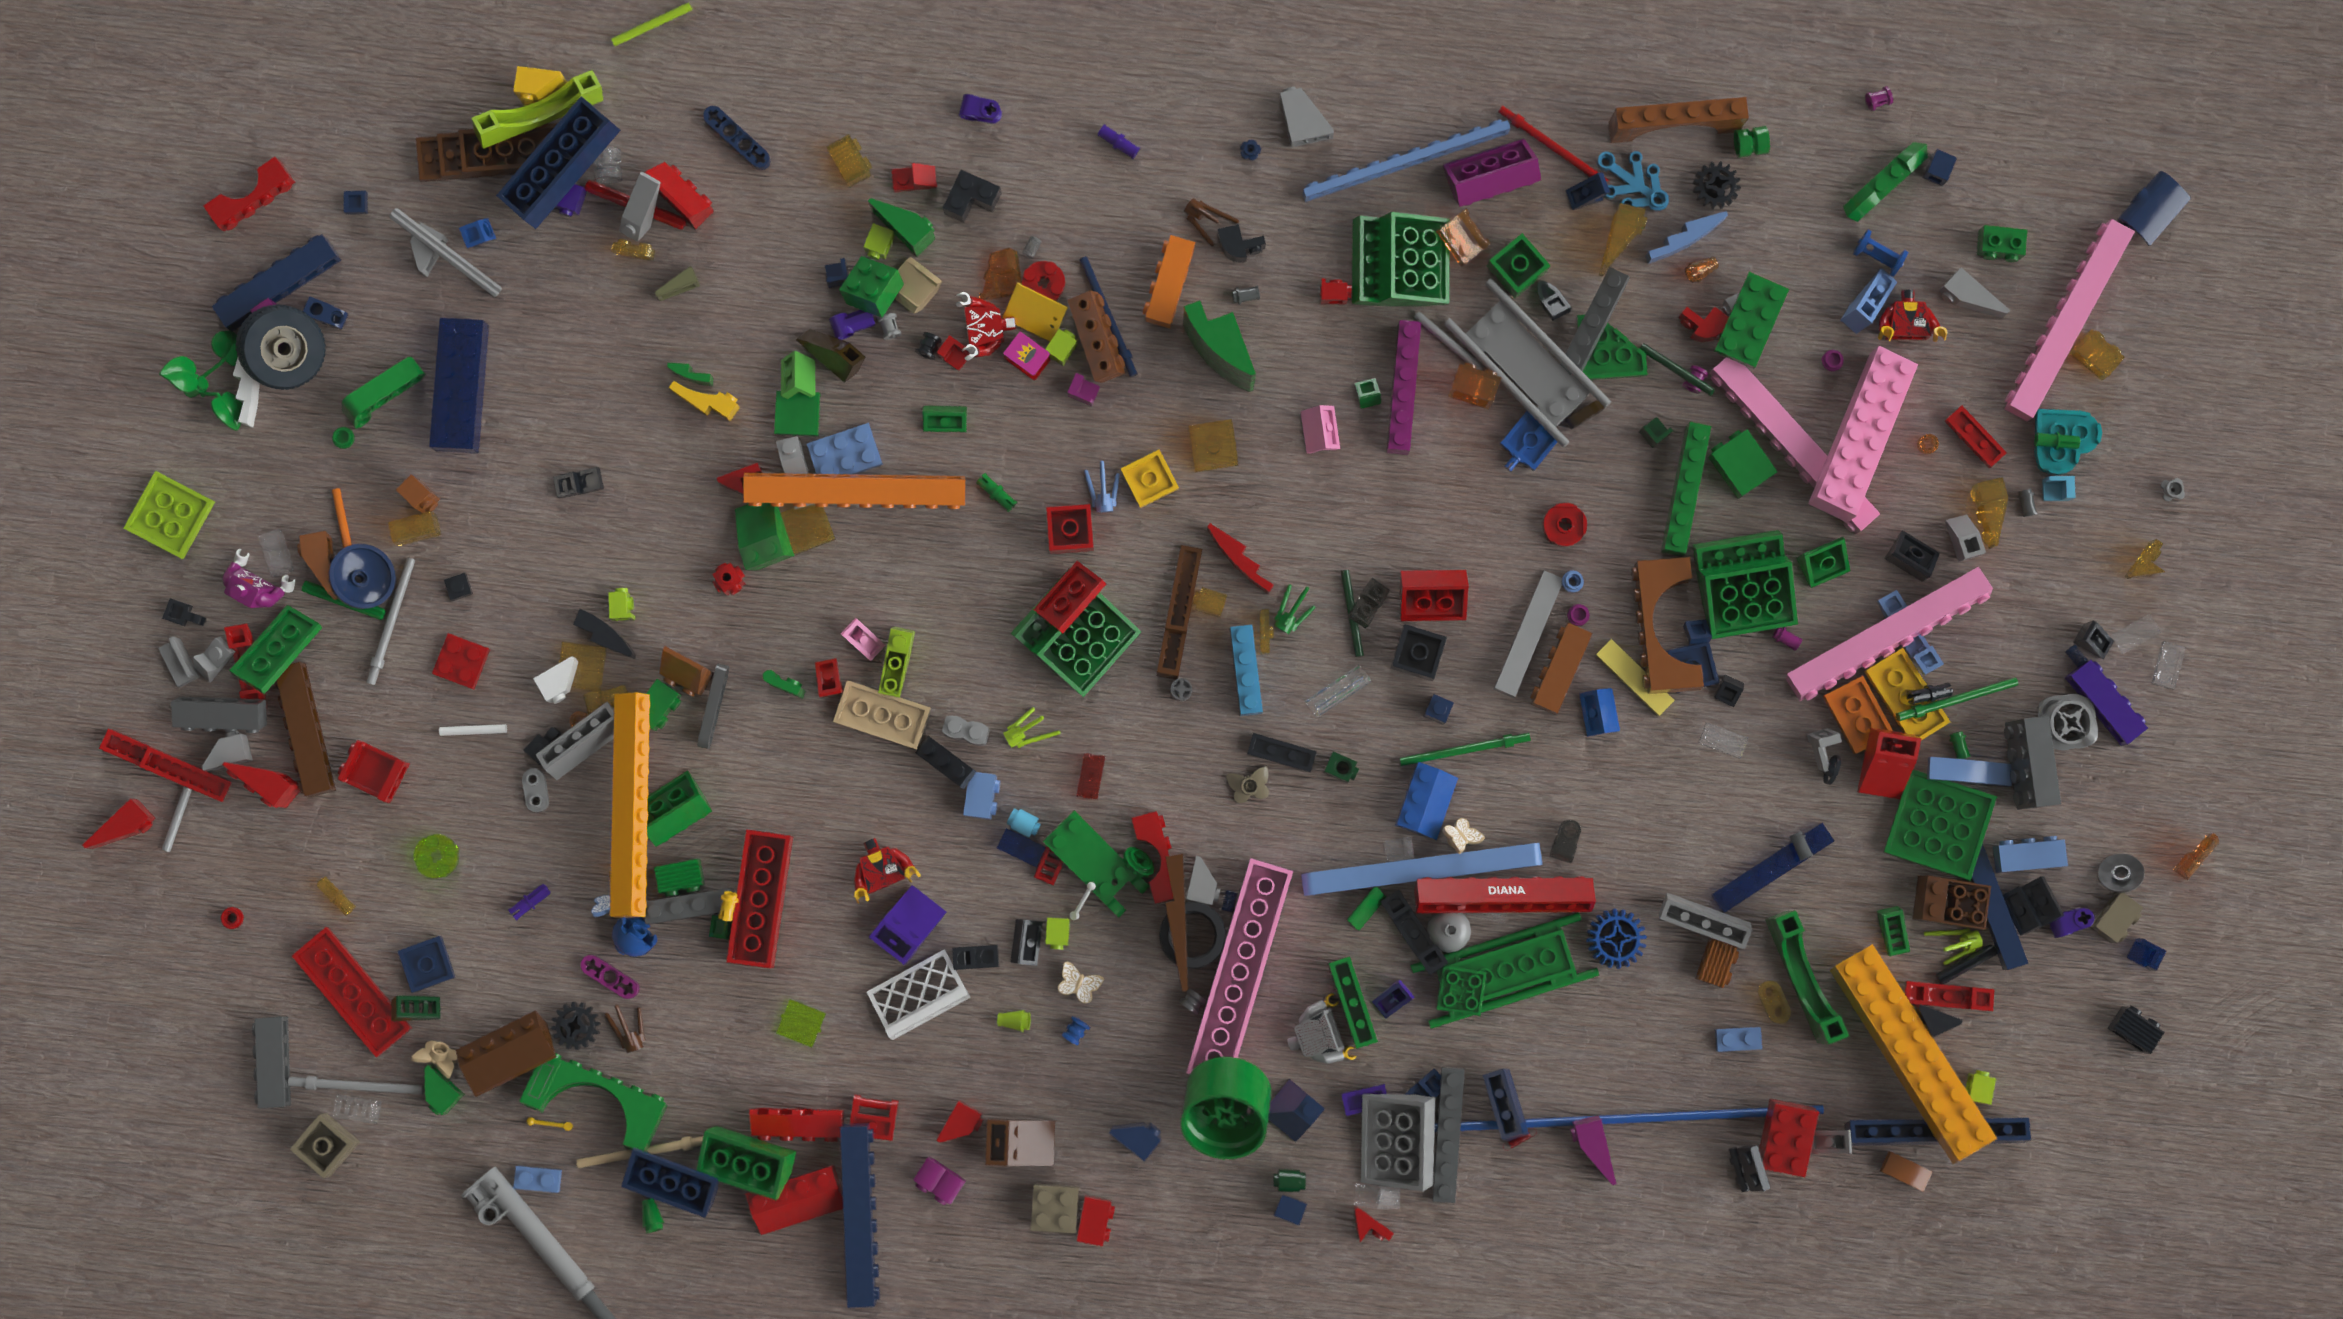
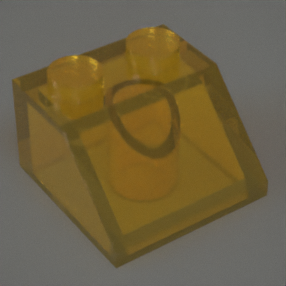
(1213, 445)

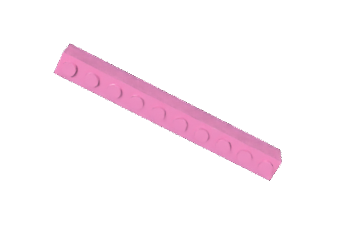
(2069, 319)
(1781, 429)
(1888, 634)

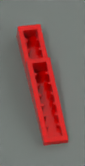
(165, 765)

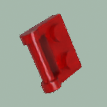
(881, 1125)

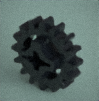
(1708, 188)
(579, 1016)

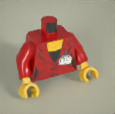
(1909, 320)
(881, 869)

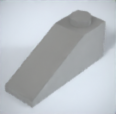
(640, 207)
(1968, 293)
(792, 457)

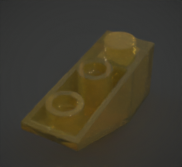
(1991, 504)

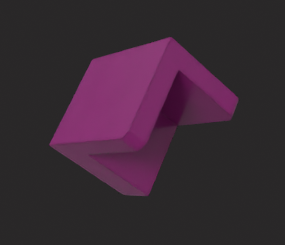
(1083, 390)

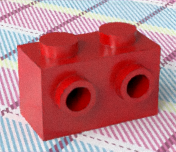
(1094, 1221)

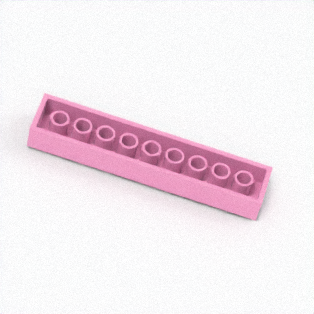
(1241, 963)

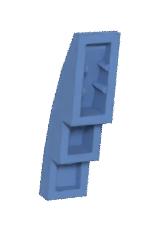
(1692, 232)
(1969, 771)

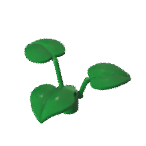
(182, 375)

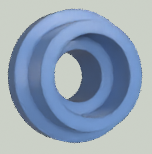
(1579, 581)

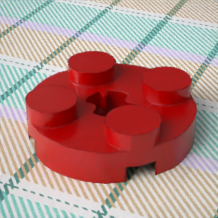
(1046, 270)
(1573, 516)

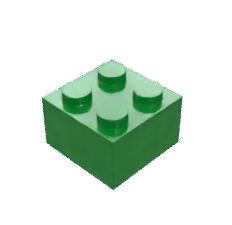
(1518, 265)
(871, 286)

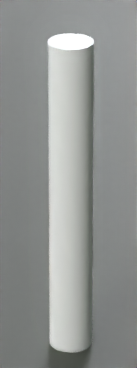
(470, 730)

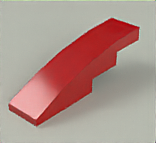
(1234, 552)

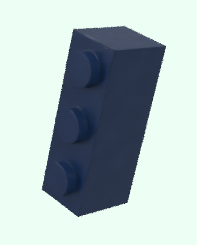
(1505, 1104)

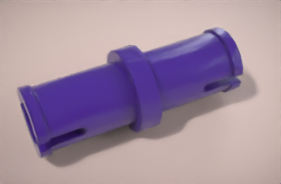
(1118, 141)

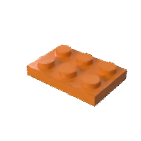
(1856, 712)

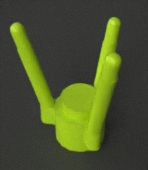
(1015, 733)
(1968, 941)

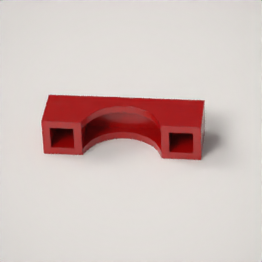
(272, 180)
(1149, 829)

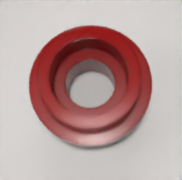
(225, 918)

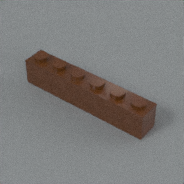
(305, 731)

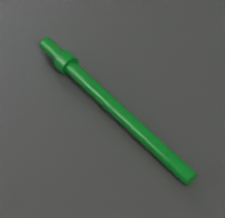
(1920, 710)
(1507, 741)

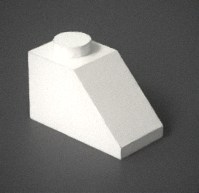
(557, 680)

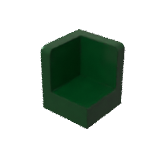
(1655, 432)

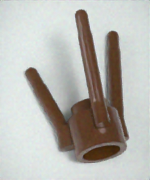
(1197, 209)
(631, 1041)

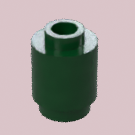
(1289, 1180)

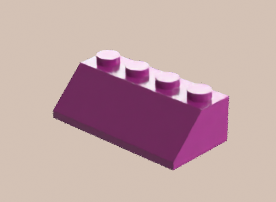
(1492, 172)

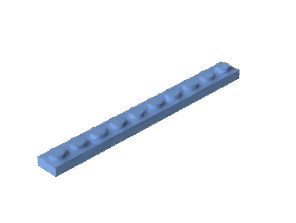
(1396, 162)

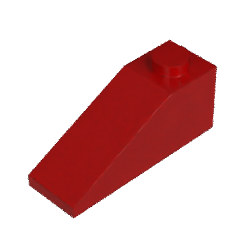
(126, 822)

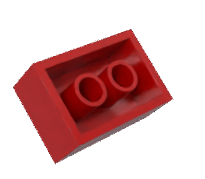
(1788, 1137)

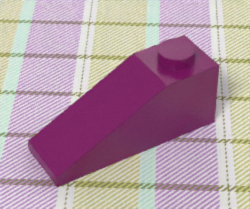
(1592, 1140)

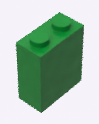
(1742, 463)

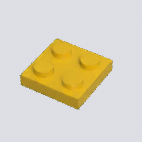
(1149, 478)

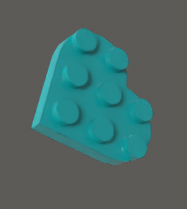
(2066, 423)

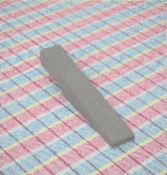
(1528, 634)

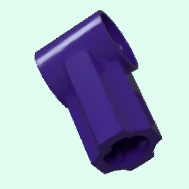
(845, 324)

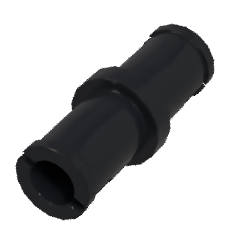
(1929, 693)

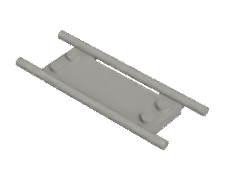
(1528, 363)

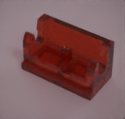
(1091, 776)

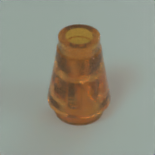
(1700, 269)

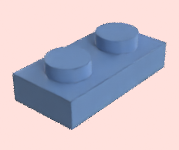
(1738, 1039)
(537, 1179)

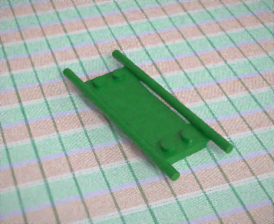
(1518, 966)

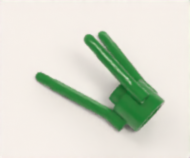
(1286, 621)

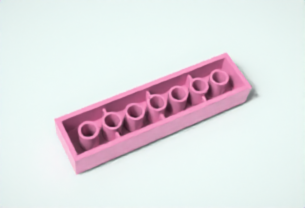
(1863, 434)

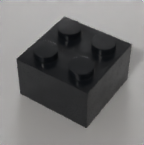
(1418, 652)

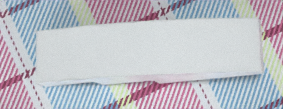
(247, 394)

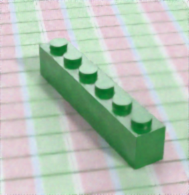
(1686, 489)

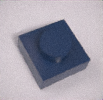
(355, 202)
(1697, 631)

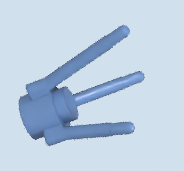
(1103, 502)

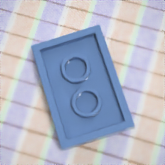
(845, 452)

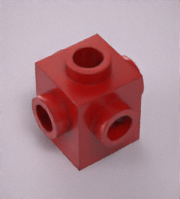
(732, 586)

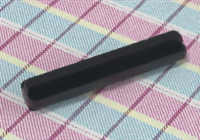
(1966, 964)

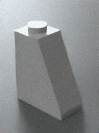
(1303, 119)

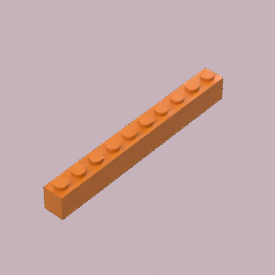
(854, 489)

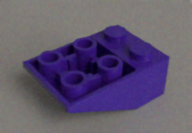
(907, 925)

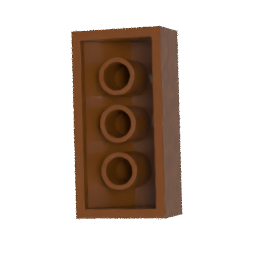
(506, 1053)

